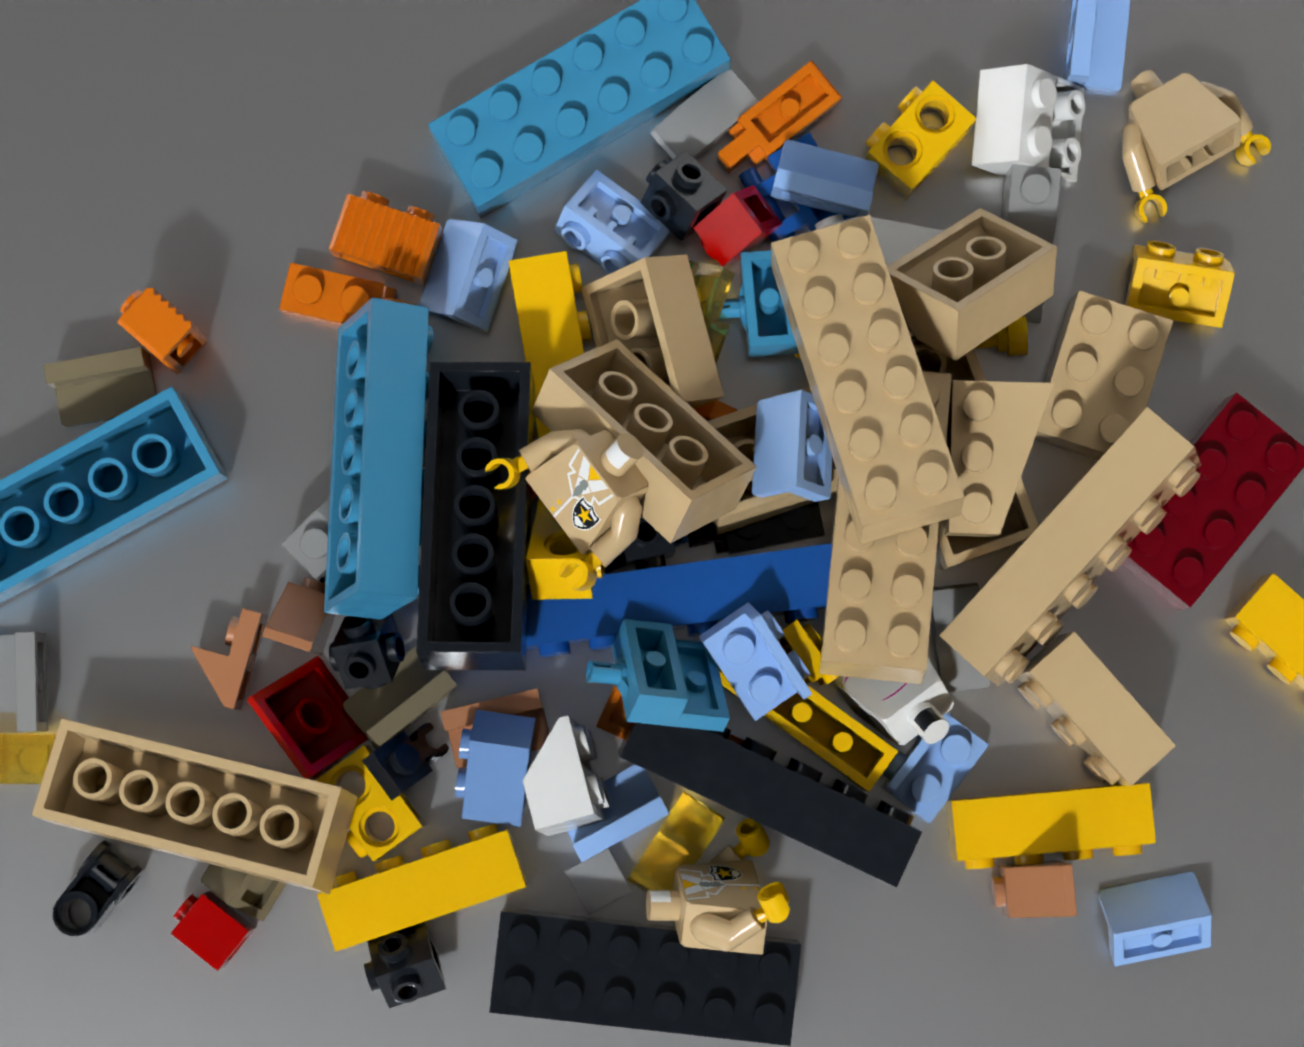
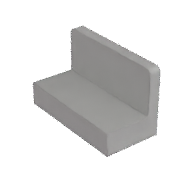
(23, 683)

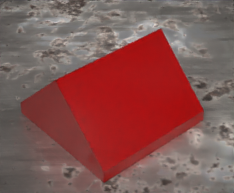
(308, 718)

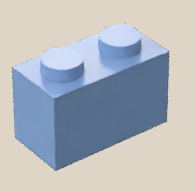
(497, 761)

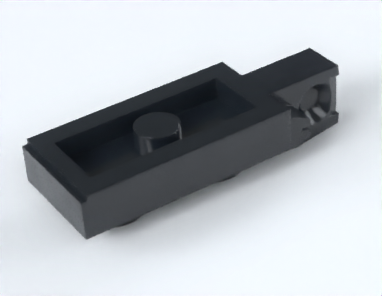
(781, 529)

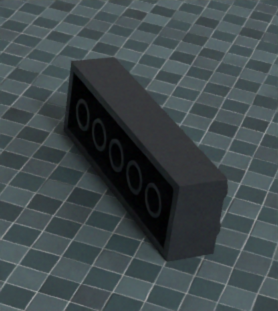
(471, 532)
(779, 795)
(641, 978)

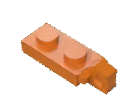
(779, 117)
(329, 294)

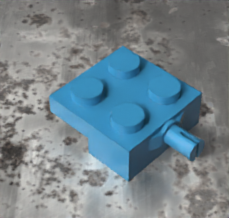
(761, 308)
(663, 678)

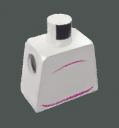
(900, 708)

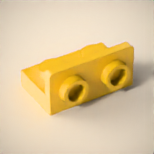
(1180, 283)
(808, 646)

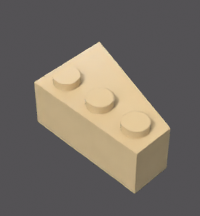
(989, 445)

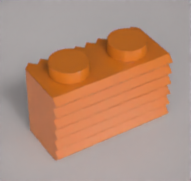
(386, 237)
(161, 328)

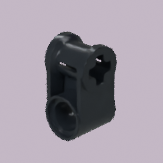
(97, 889)

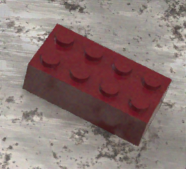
(1242, 475)

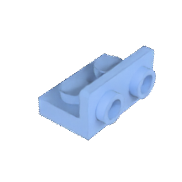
(609, 224)
(754, 661)
(933, 771)

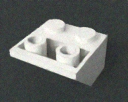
(1028, 121)
(561, 782)

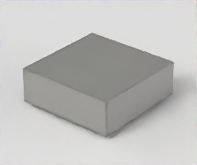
(598, 881)

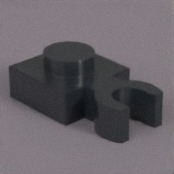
(403, 761)

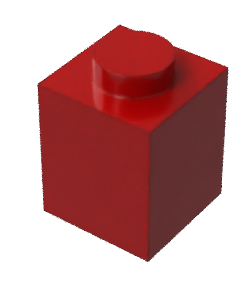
(737, 226)
(211, 929)

